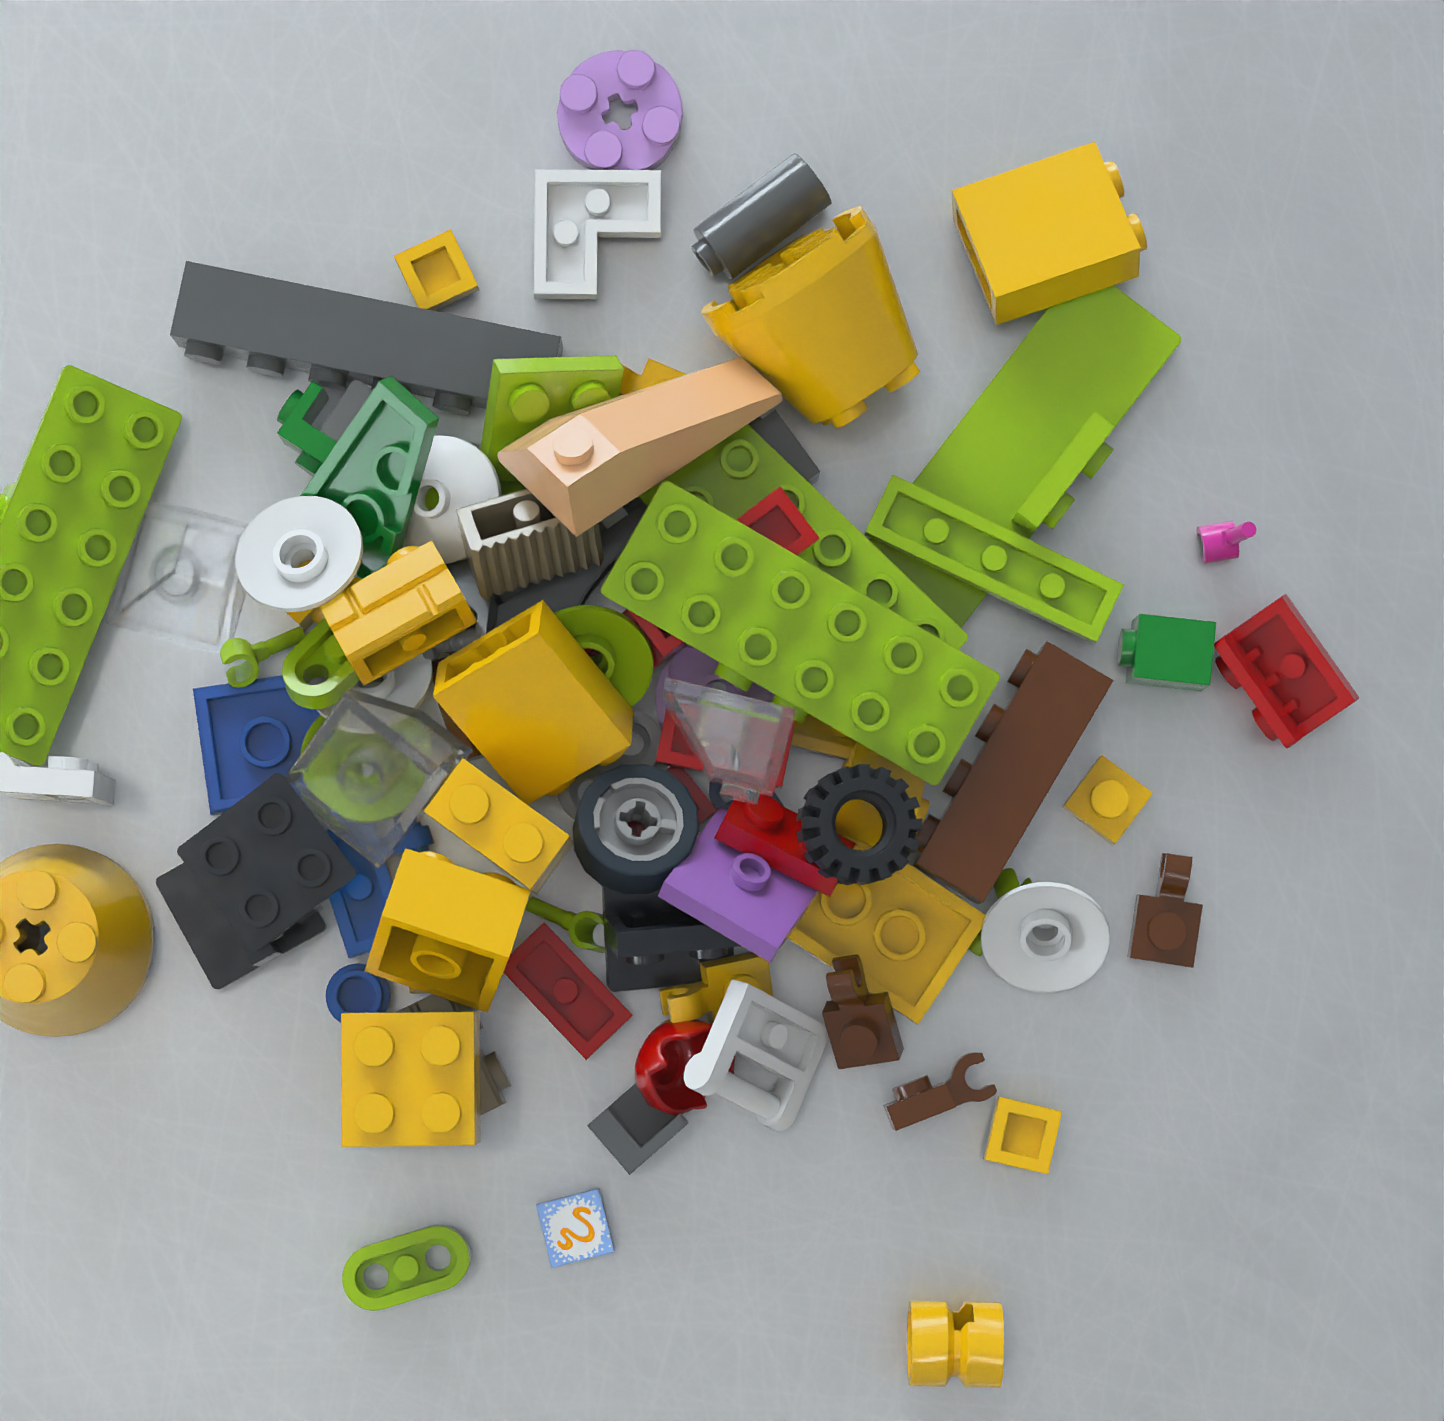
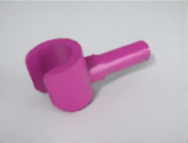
(1223, 540)

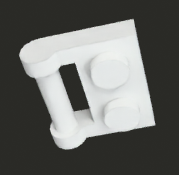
(63, 781)
(768, 1036)

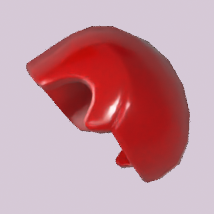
(663, 1062)

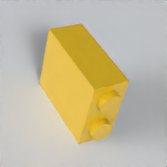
(1048, 232)
(534, 704)
(499, 826)

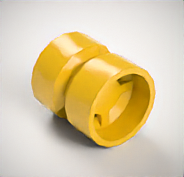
(955, 1344)

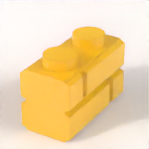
(397, 612)

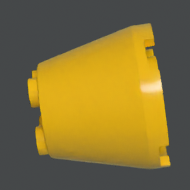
(822, 321)
(95, 944)

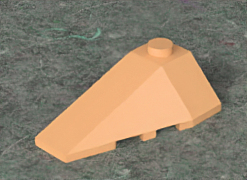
(622, 447)

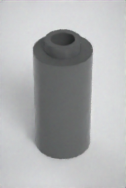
(760, 218)

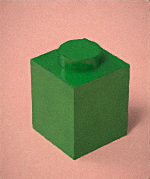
(1167, 652)

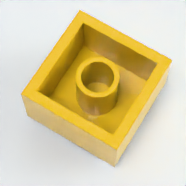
(447, 929)
(410, 1079)

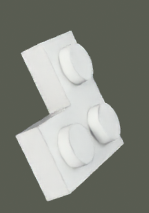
(577, 209)

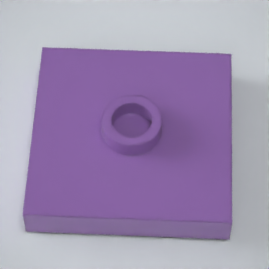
(737, 893)

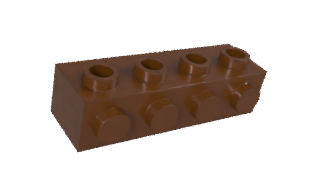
(1012, 771)

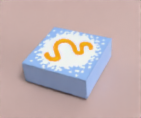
(575, 1227)

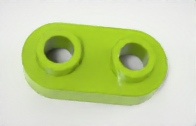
(317, 657)
(407, 1267)

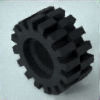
(897, 817)

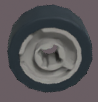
(605, 840)

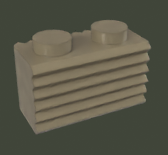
(521, 542)

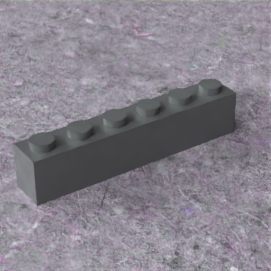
(344, 336)

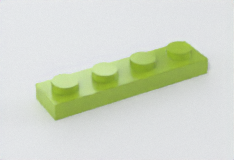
(993, 559)

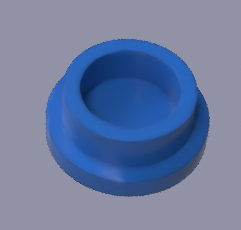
(356, 992)

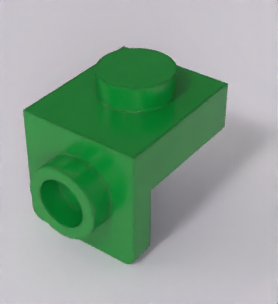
(297, 429)

